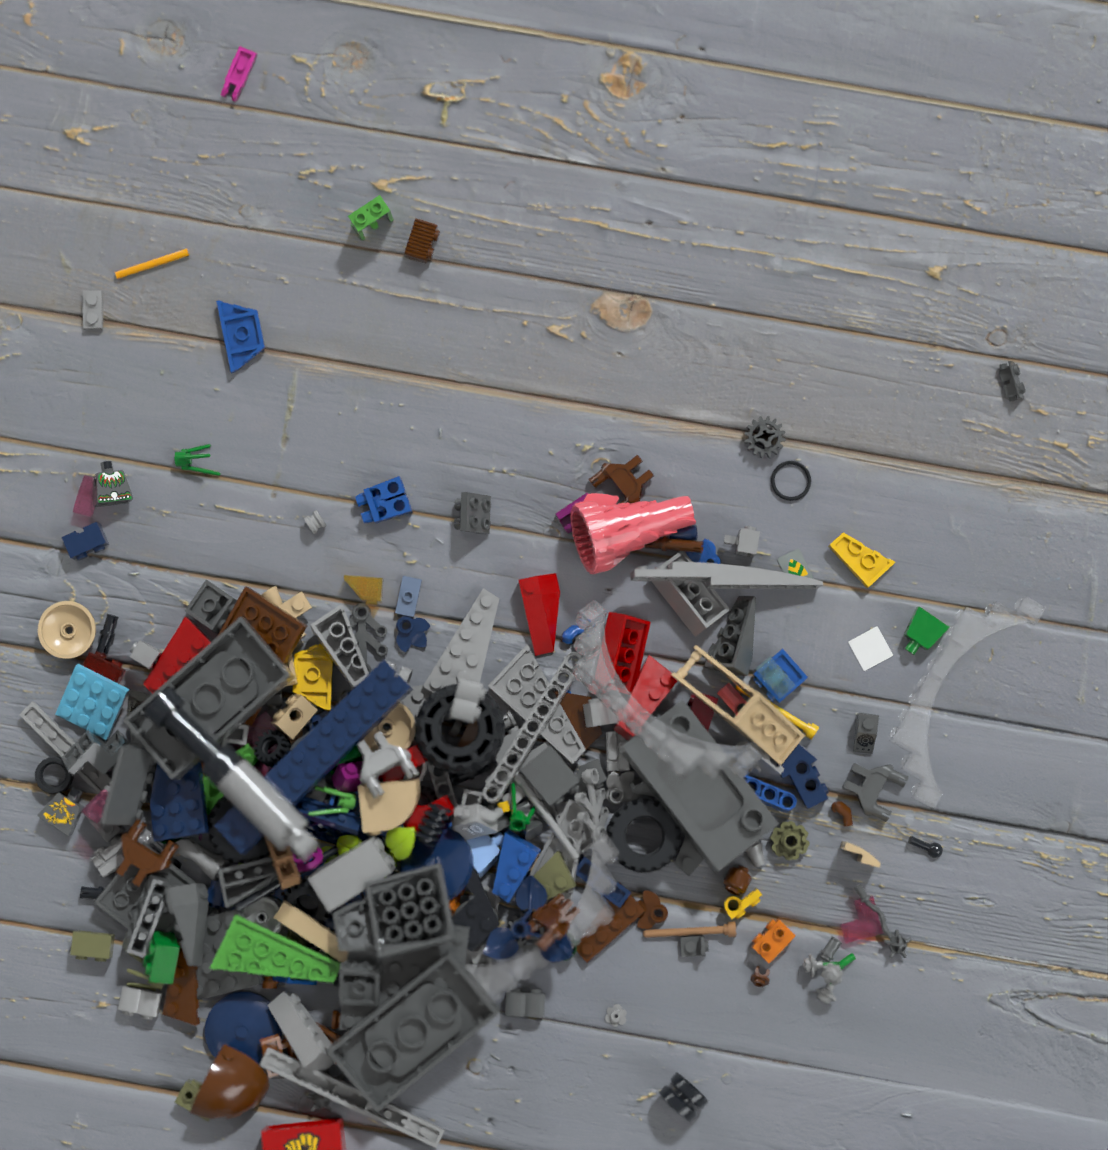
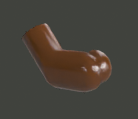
(843, 810)

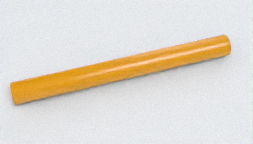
(152, 263)

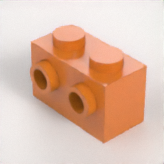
(773, 939)

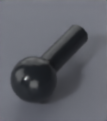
(934, 849)

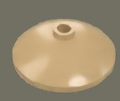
(54, 625)
(400, 732)

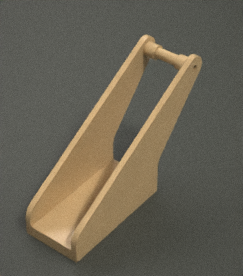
(757, 719)

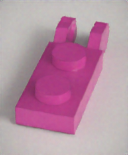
(239, 72)

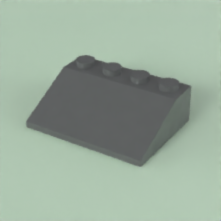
(129, 785)

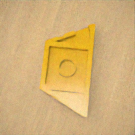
(314, 676)

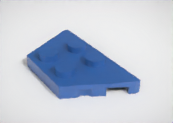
(241, 333)

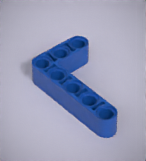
(778, 795)

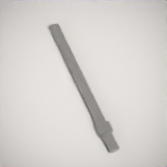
(520, 780)

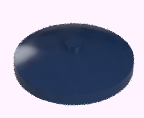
(450, 851)
(240, 1023)

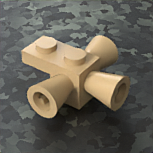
(294, 606)

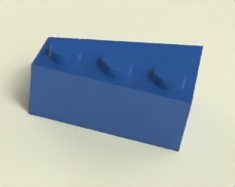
(514, 863)

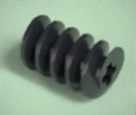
(432, 824)

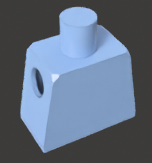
(485, 852)

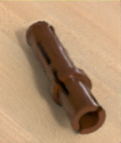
(676, 544)

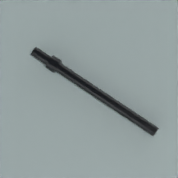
(275, 885)

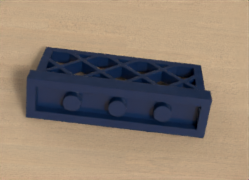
(347, 823)

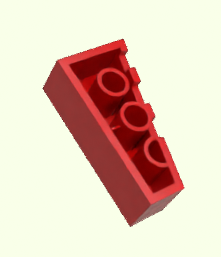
(181, 649)
(649, 690)

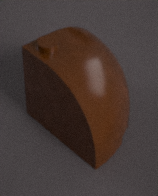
(231, 1086)

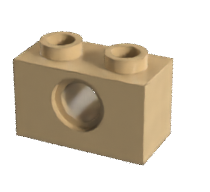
(304, 712)

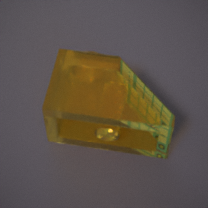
(367, 588)

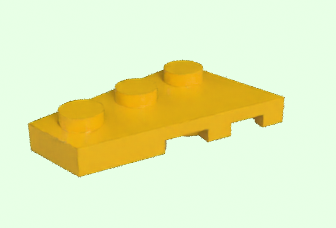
(861, 560)

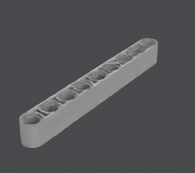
(525, 734)

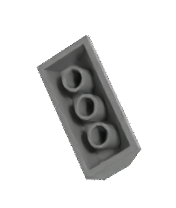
(691, 599)

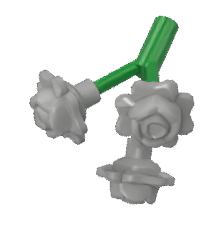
(831, 973)

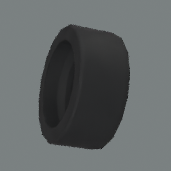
(40, 780)

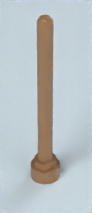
(728, 929)

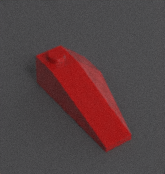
(541, 606)

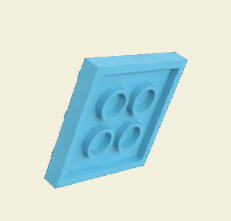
(92, 701)

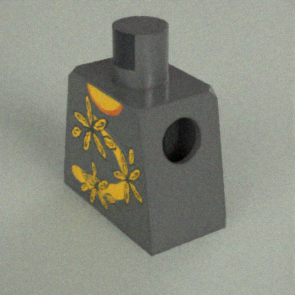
(63, 811)

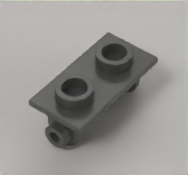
(1015, 387)

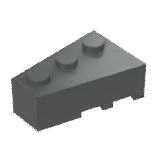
(245, 879)

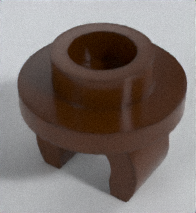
(758, 979)

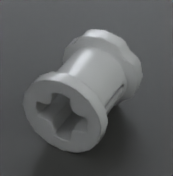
(509, 720)

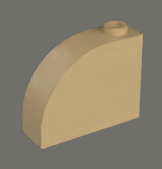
(390, 808)

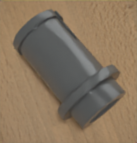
(830, 949)

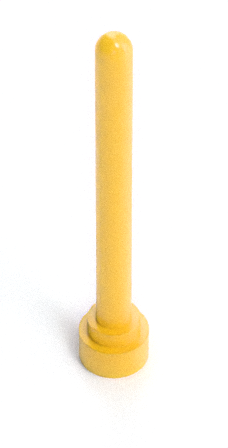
(808, 729)

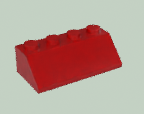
(626, 645)

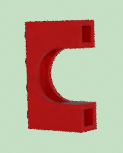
(397, 773)

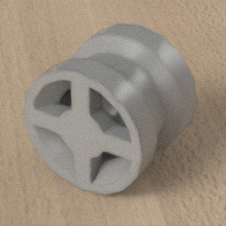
(315, 522)

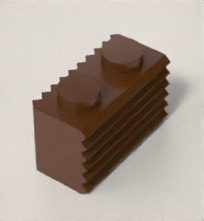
(421, 241)

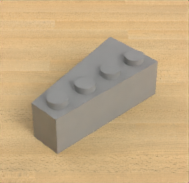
(341, 645)
(301, 1031)

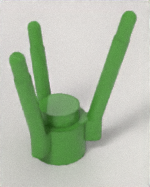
(345, 800)

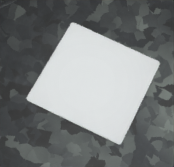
(870, 648)

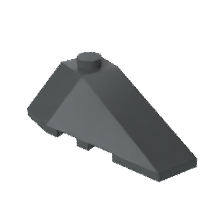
(736, 639)
(190, 909)

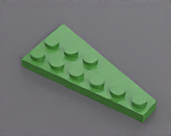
(264, 952)

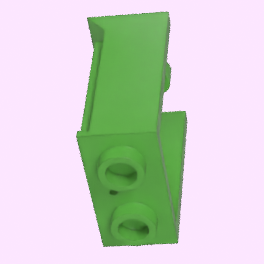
(368, 215)

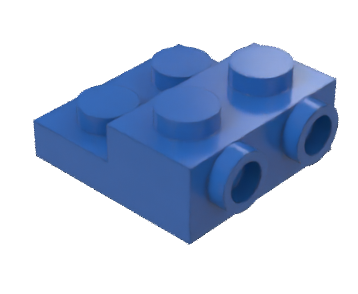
(789, 667)

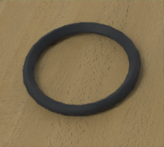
(791, 463)

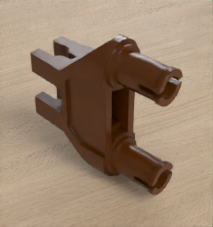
(624, 478)
(141, 856)
(554, 919)

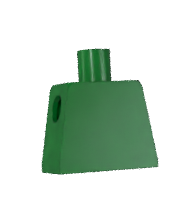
(923, 630)

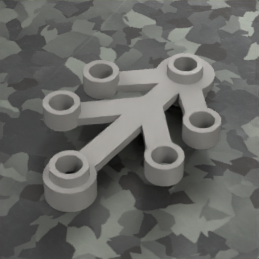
(594, 807)

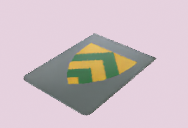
(794, 564)

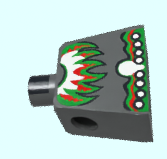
(110, 487)

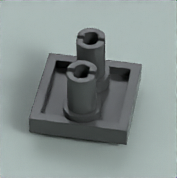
(474, 513)

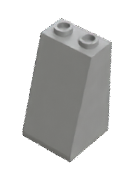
(350, 871)

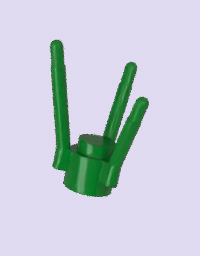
(184, 458)
(517, 817)

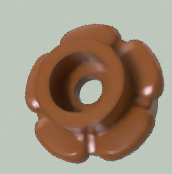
(268, 983)

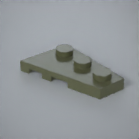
(555, 876)

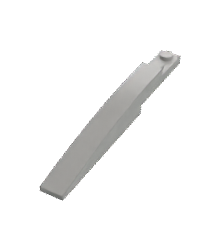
(725, 576)
(351, 1097)

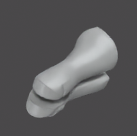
(205, 859)

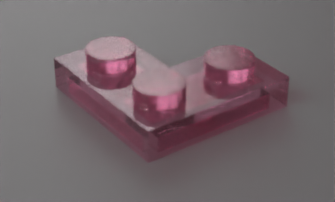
(866, 924)

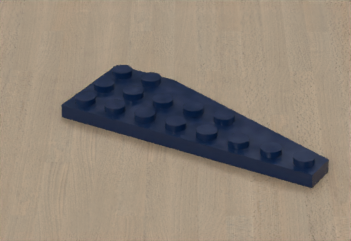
(179, 805)

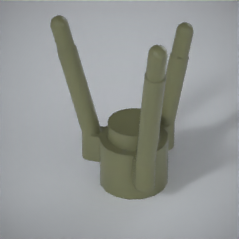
(153, 986)

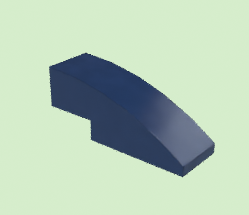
(617, 897)

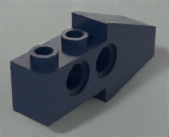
(801, 755)

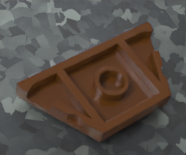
(573, 707)

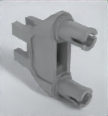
(382, 761)

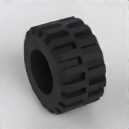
(305, 888)

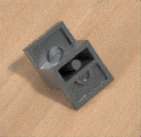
(94, 751)

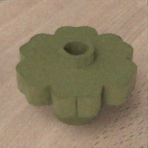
(799, 843)

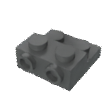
(211, 606)
(359, 983)

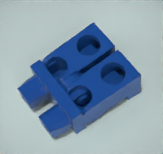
(378, 500)

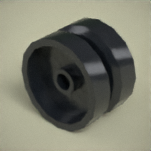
(681, 1099)

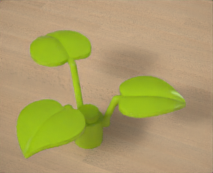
(398, 839)

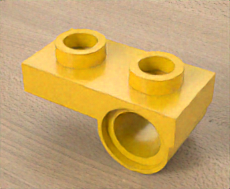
(751, 899)

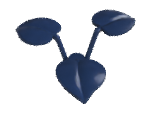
(501, 940)

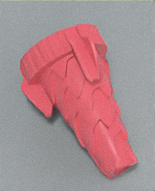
(610, 531)

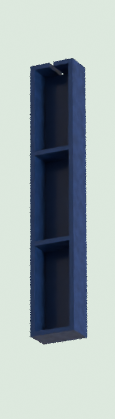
(323, 747)

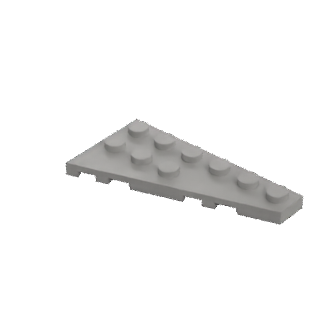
(468, 647)
(521, 687)

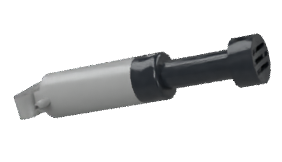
(235, 778)

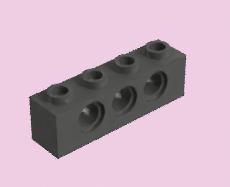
(146, 915)

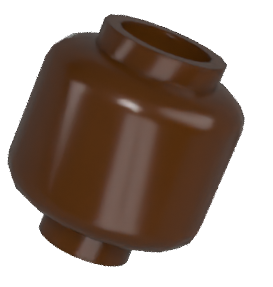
(737, 880)

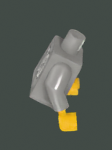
(477, 820)

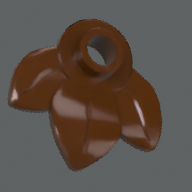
(650, 904)

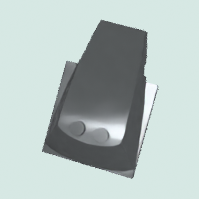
(398, 914)

